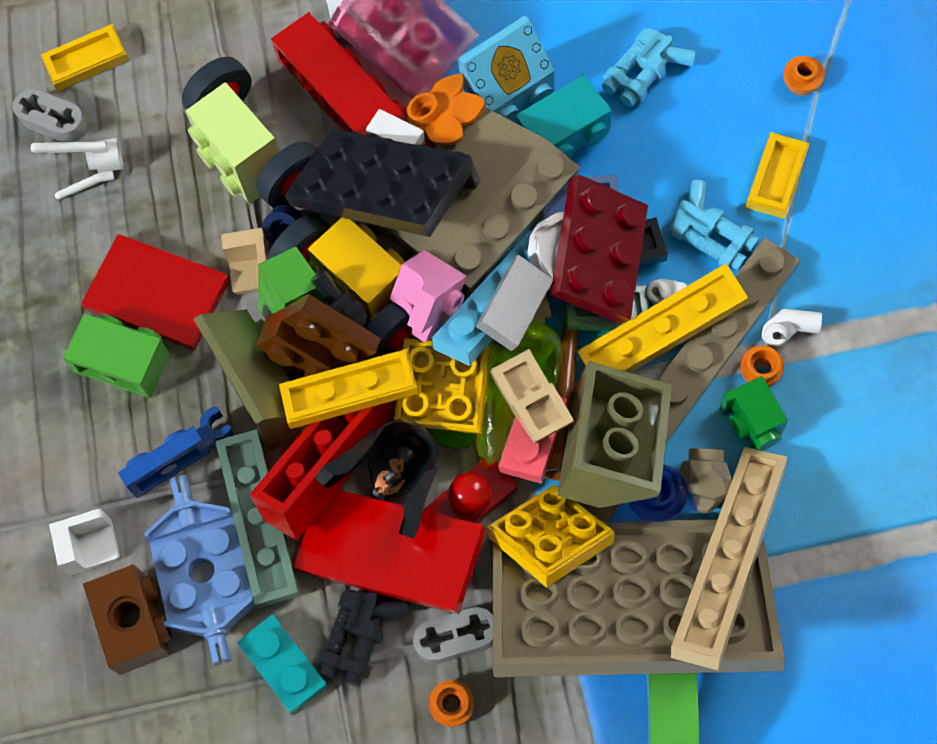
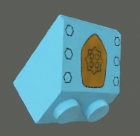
(509, 70)

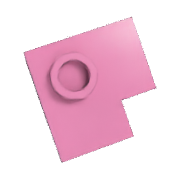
(428, 293)

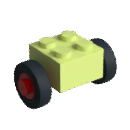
(234, 137)

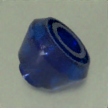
(674, 493)

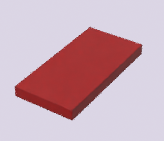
(361, 546)

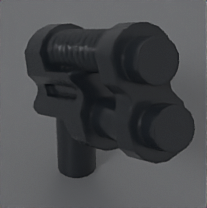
(338, 301)
(359, 617)

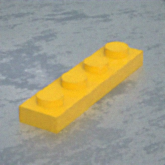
(668, 322)

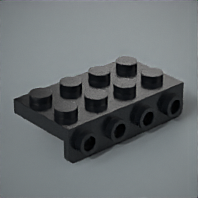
(382, 181)

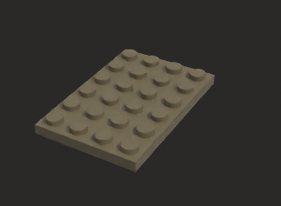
(625, 609)

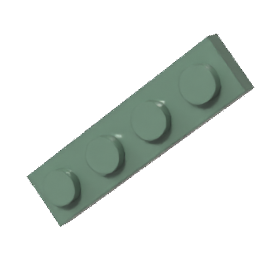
(262, 545)

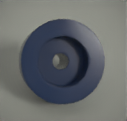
(278, 220)

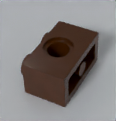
(109, 601)

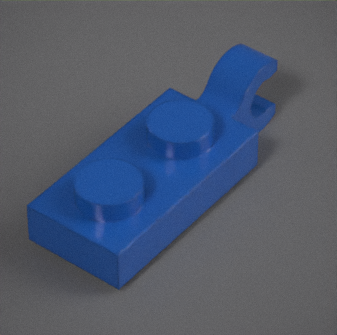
(177, 453)

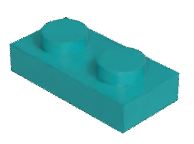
(282, 664)

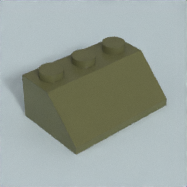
(252, 374)
(616, 438)

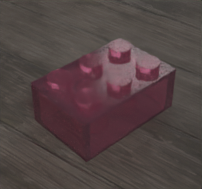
(405, 38)

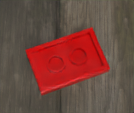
(155, 290)

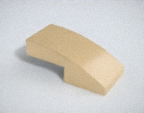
(531, 396)

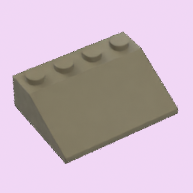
(517, 188)

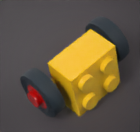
(356, 265)

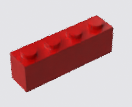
(289, 493)

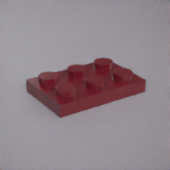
(599, 249)

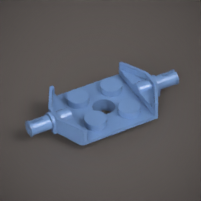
(180, 541)

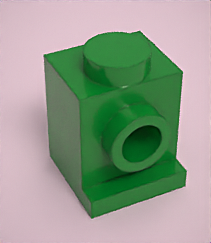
(755, 414)

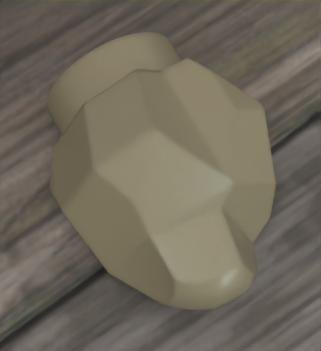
(706, 478)

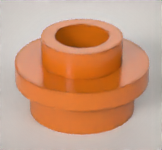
(803, 84)
(763, 355)
(441, 693)

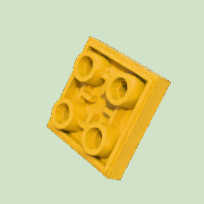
(449, 391)
(550, 535)

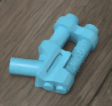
(649, 54)
(698, 223)

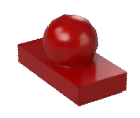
(474, 493)

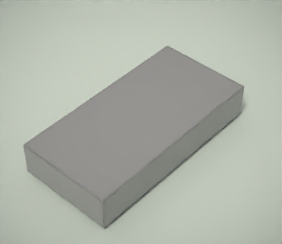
(514, 303)

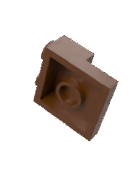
(314, 338)

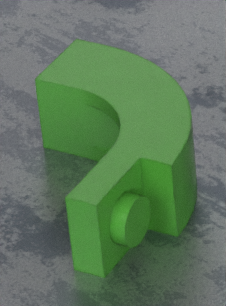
(673, 708)

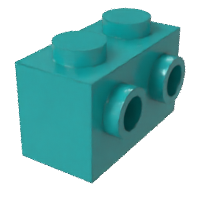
(569, 117)

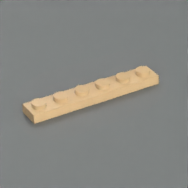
(729, 560)

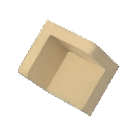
(244, 253)

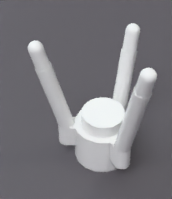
(100, 155)

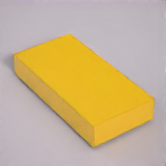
(84, 57)
(777, 175)

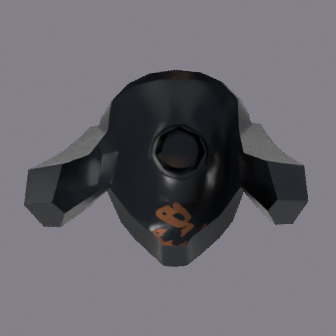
(399, 463)

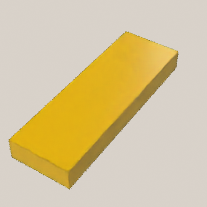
(348, 389)

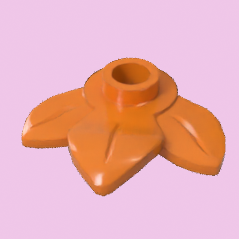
(445, 110)

